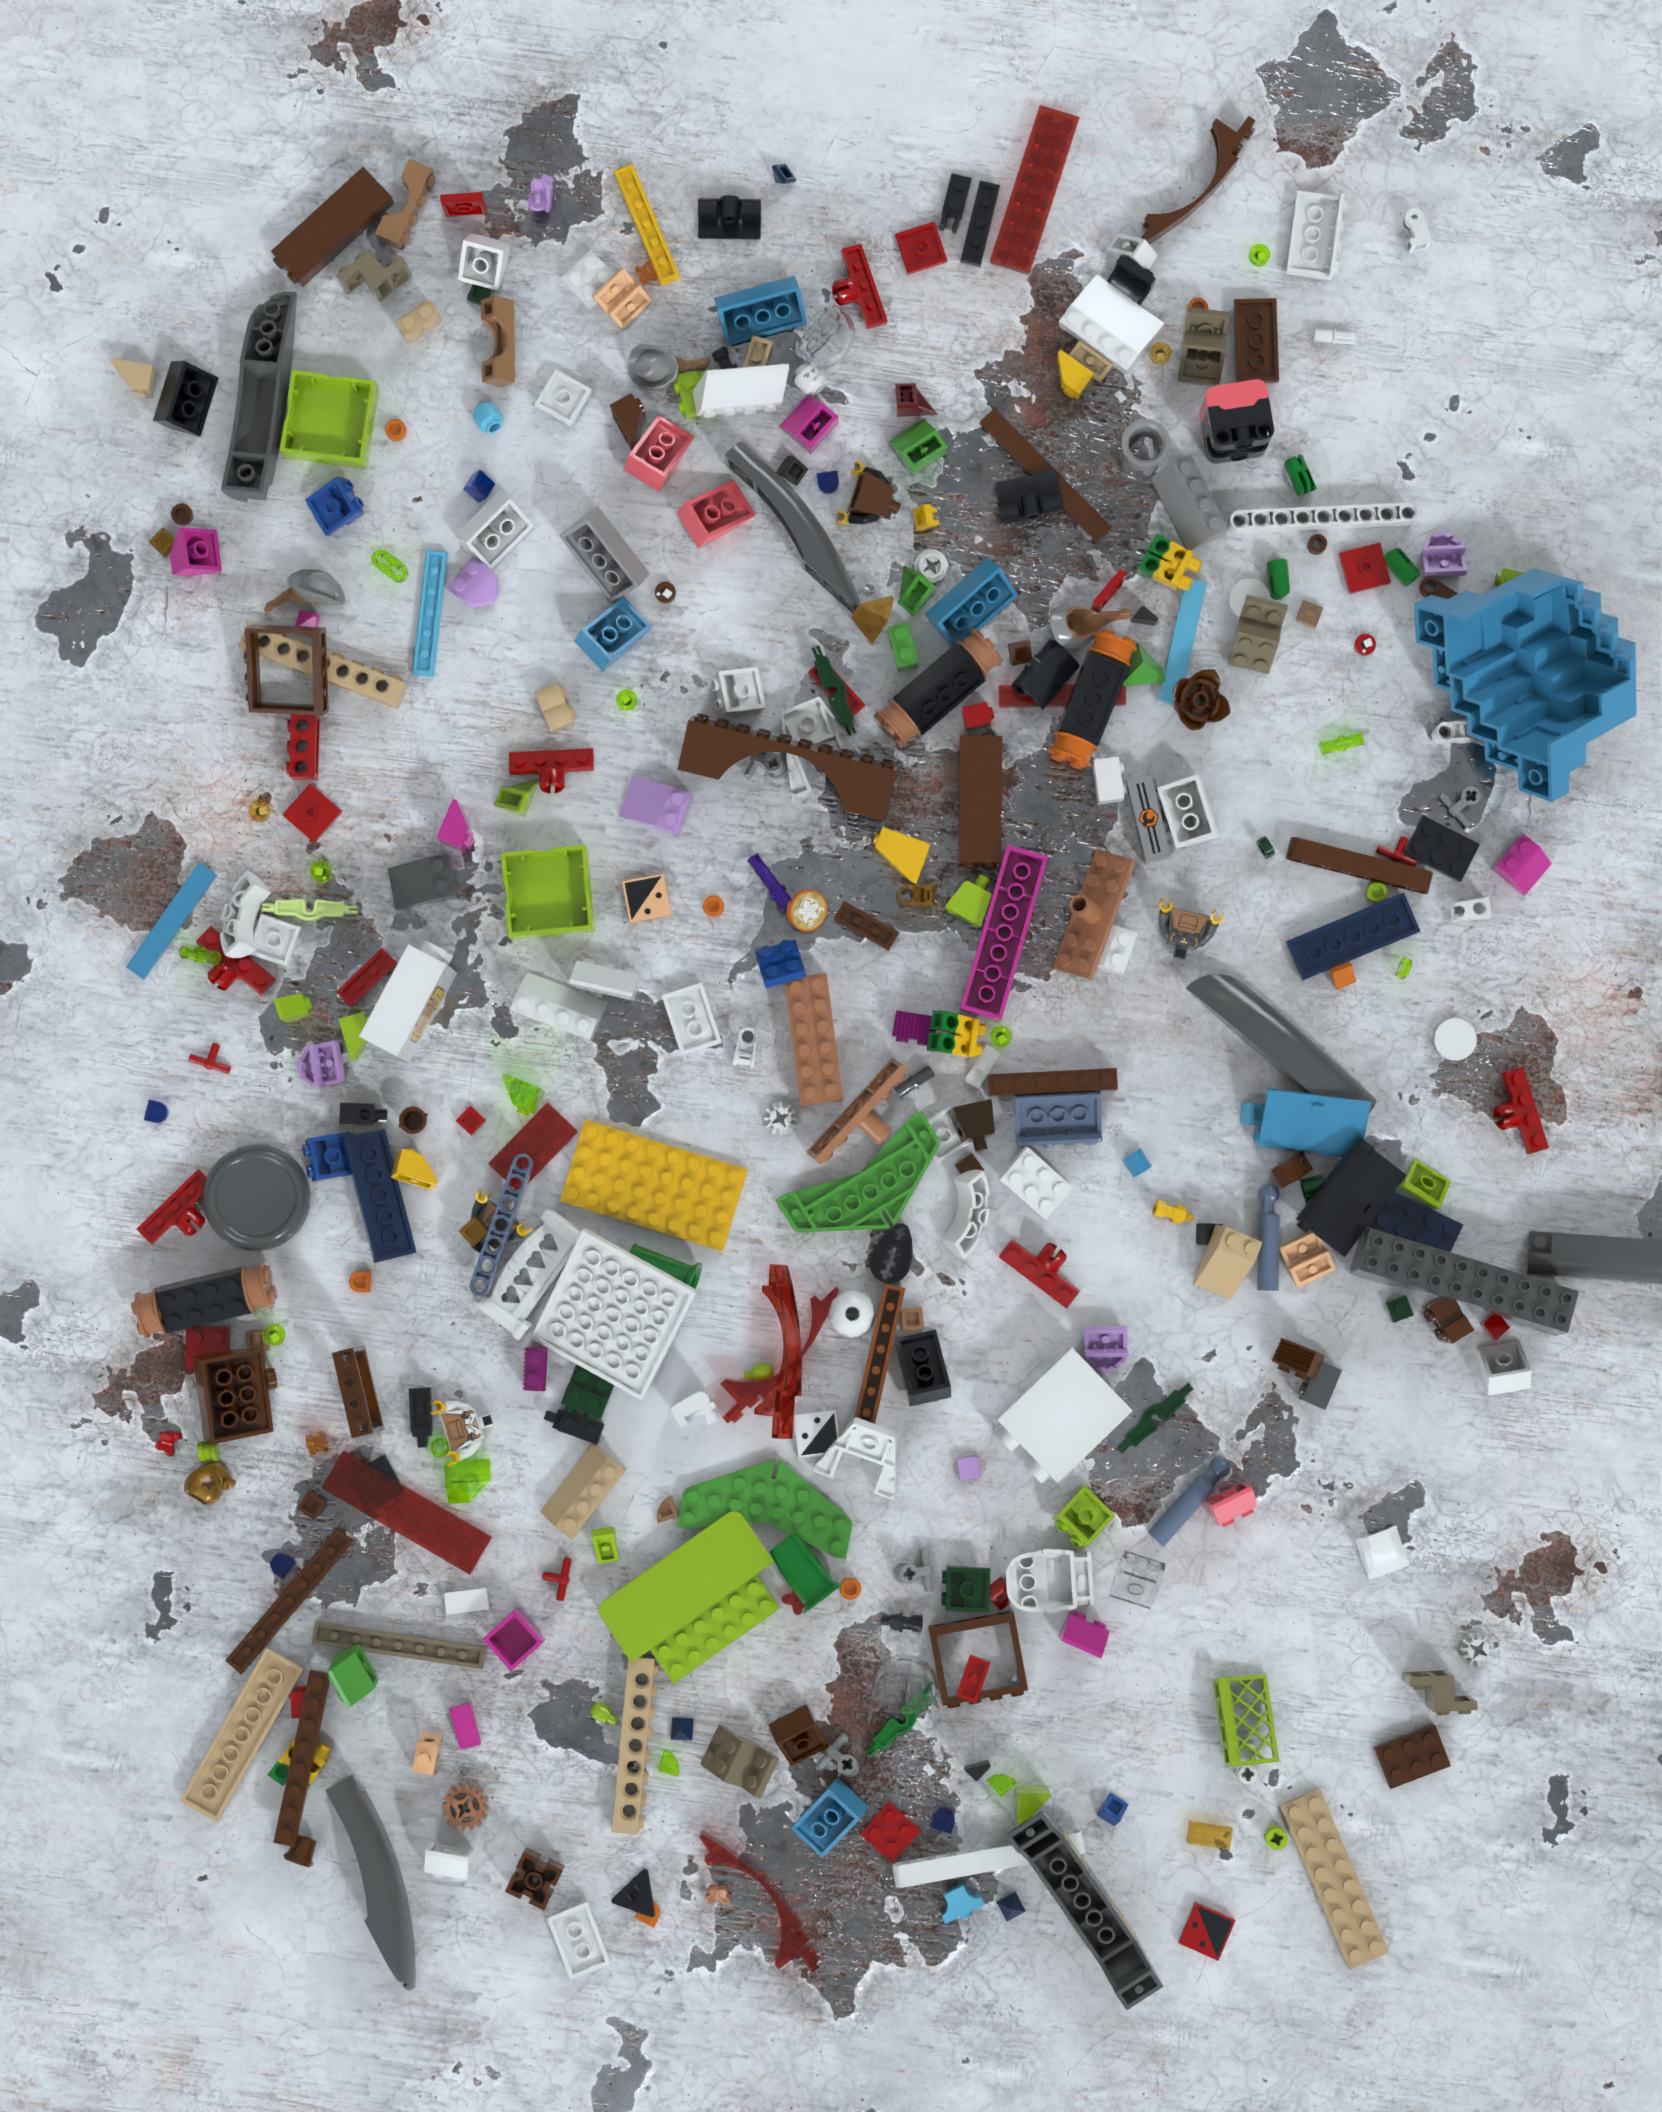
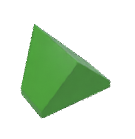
(914, 590)
(1143, 669)

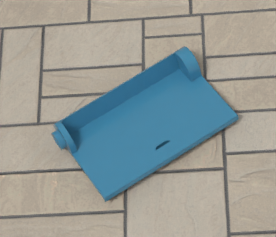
(1311, 1122)

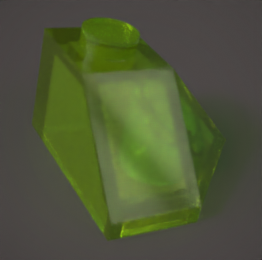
(523, 1095)
(466, 1479)

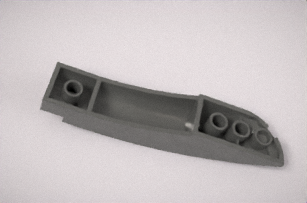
(261, 399)
(815, 547)
(1275, 1038)
(1595, 1257)
(382, 1879)

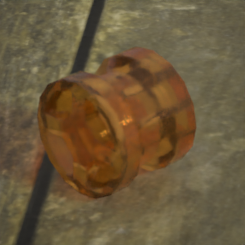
(646, 273)
(317, 1443)

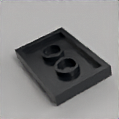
(1441, 848)

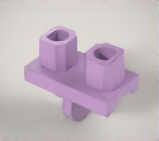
(541, 193)

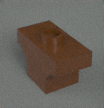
(1292, 1169)

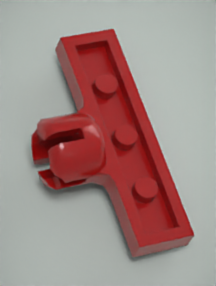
(859, 287)
(551, 765)
(232, 969)
(1521, 1111)
(176, 1211)
(1041, 1270)

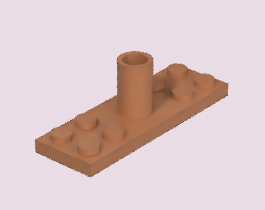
(1093, 914)
(860, 1114)

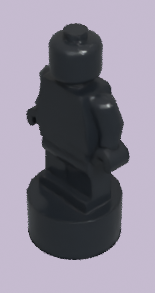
(721, 356)
(899, 1622)

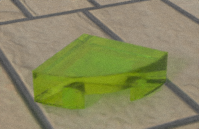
(669, 1764)
(1001, 1783)

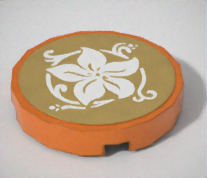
(807, 910)

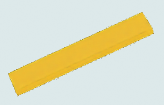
(646, 224)

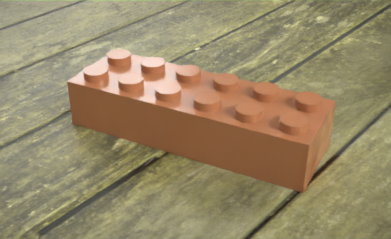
(813, 1040)

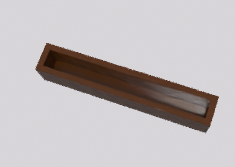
(1052, 1082)

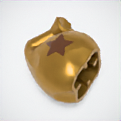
(207, 1483)

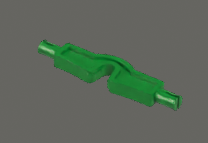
(892, 1730)

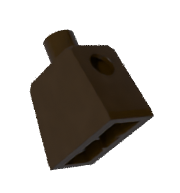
(974, 1123)

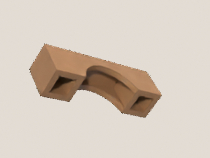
(395, 228)
(499, 317)

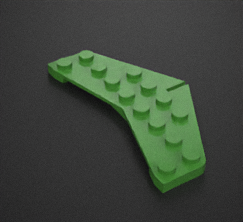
(859, 1198)
(781, 1502)

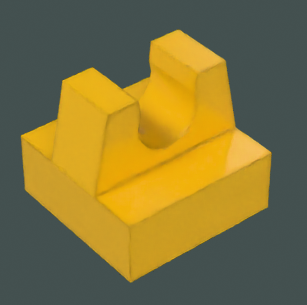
(924, 517)

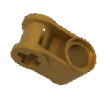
(919, 895)

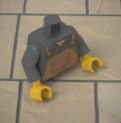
(1186, 928)
(484, 1213)

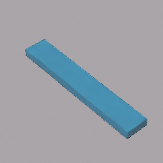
(171, 921)

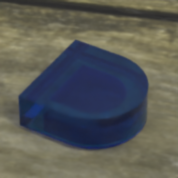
(828, 482)
(156, 1112)
(282, 1564)
(943, 1820)

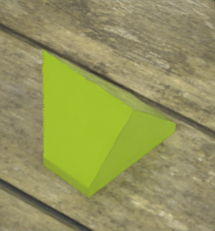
(516, 797)

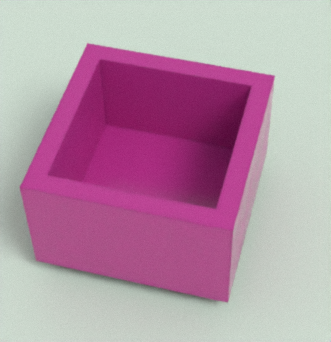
(514, 1639)

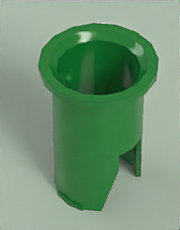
(684, 1272)
(803, 1572)

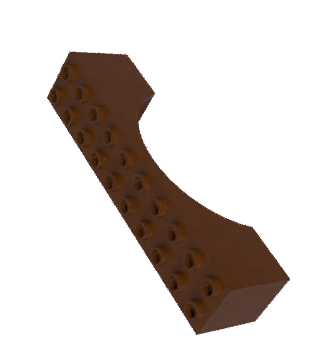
(860, 781)

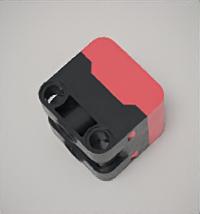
(1236, 421)

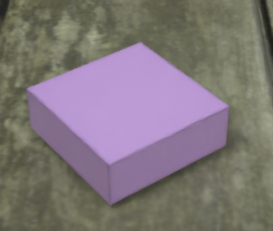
(969, 1468)

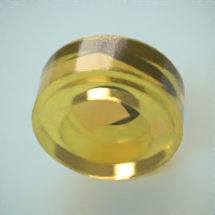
(1160, 353)
(260, 811)

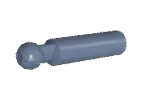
(1268, 1234)
(1189, 1501)

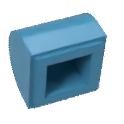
(1137, 1163)

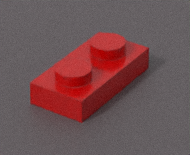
(973, 1678)

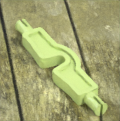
(298, 908)

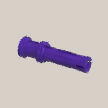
(777, 891)

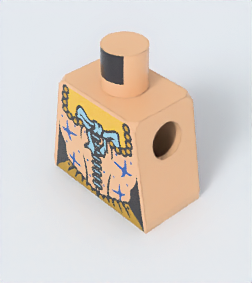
(427, 1753)

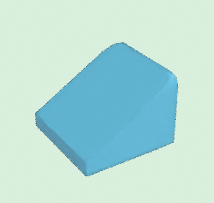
(1251, 1113)

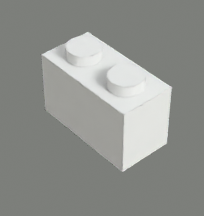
(1108, 780)

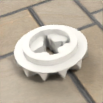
(932, 556)
(790, 1121)
(1467, 1652)

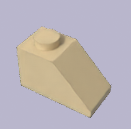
(137, 376)

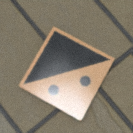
(646, 898)

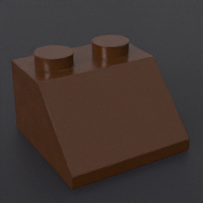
(629, 418)
(798, 1735)

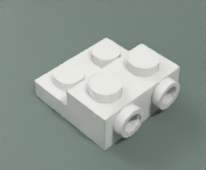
(738, 691)

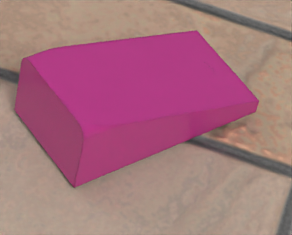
(465, 1725)

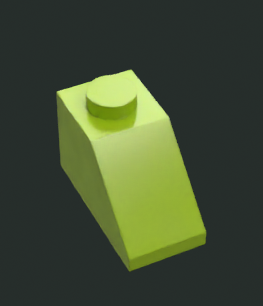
(293, 1007)
(351, 1029)

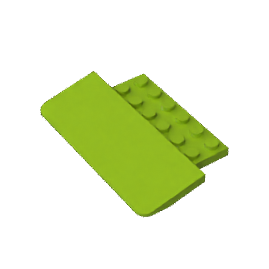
(693, 1598)

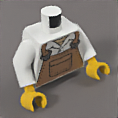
(462, 1428)

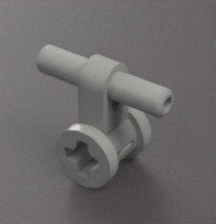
(772, 763)
(1456, 808)
(913, 1572)
(833, 1752)

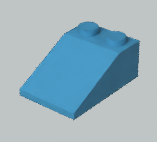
(612, 633)
(830, 1817)

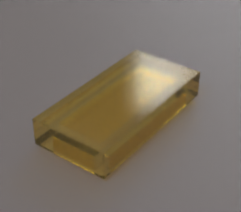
(1209, 1835)

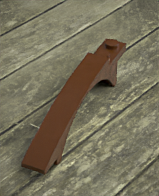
(1227, 148)

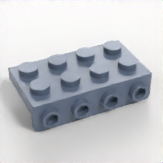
(1058, 1118)

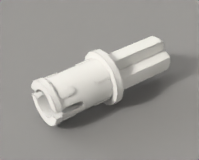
(1334, 336)

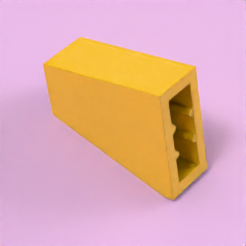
(902, 853)

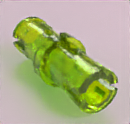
(1355, 740)
(199, 955)

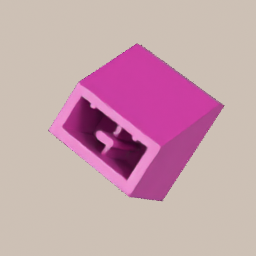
(810, 423)

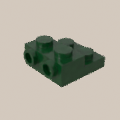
(587, 1394)
(966, 1589)

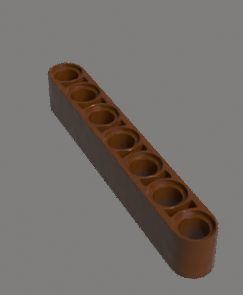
(1359, 865)

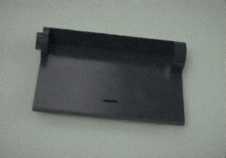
(1350, 1197)

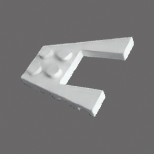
(815, 723)
(868, 1442)

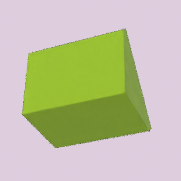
(1425, 1184)
(1029, 1800)

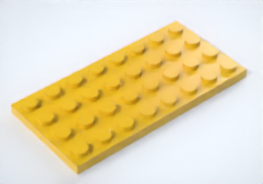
(653, 1185)

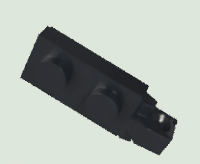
(420, 1414)
(575, 1425)

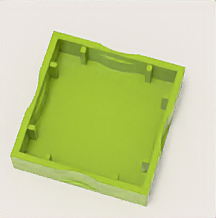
(329, 419)
(548, 892)

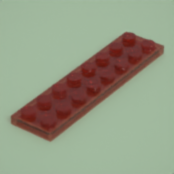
(1034, 190)
(406, 1512)

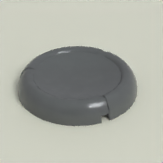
(256, 1197)

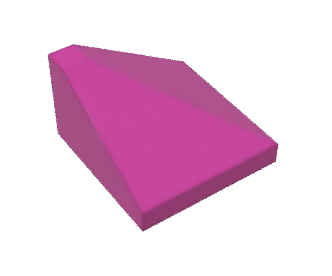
(307, 619)

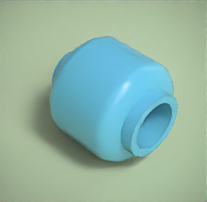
(488, 417)

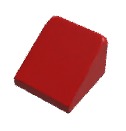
(1495, 1326)
(998, 1593)

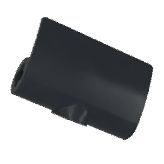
(729, 218)
(1029, 496)
(1046, 673)

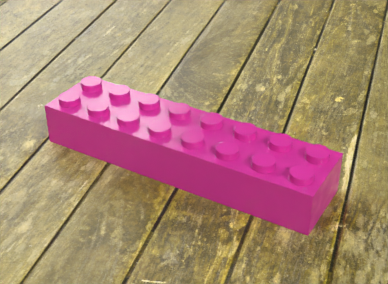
(1003, 933)

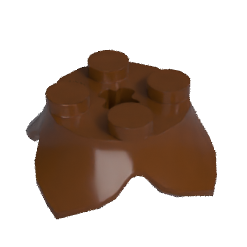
(1212, 705)

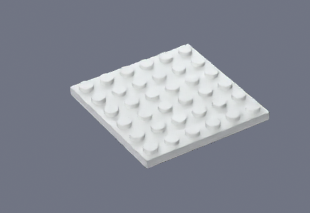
(613, 1314)

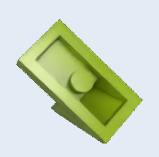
(605, 1544)

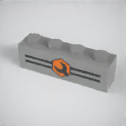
(1148, 820)

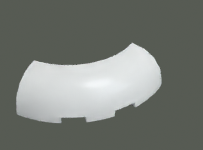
(240, 915)
(970, 1214)

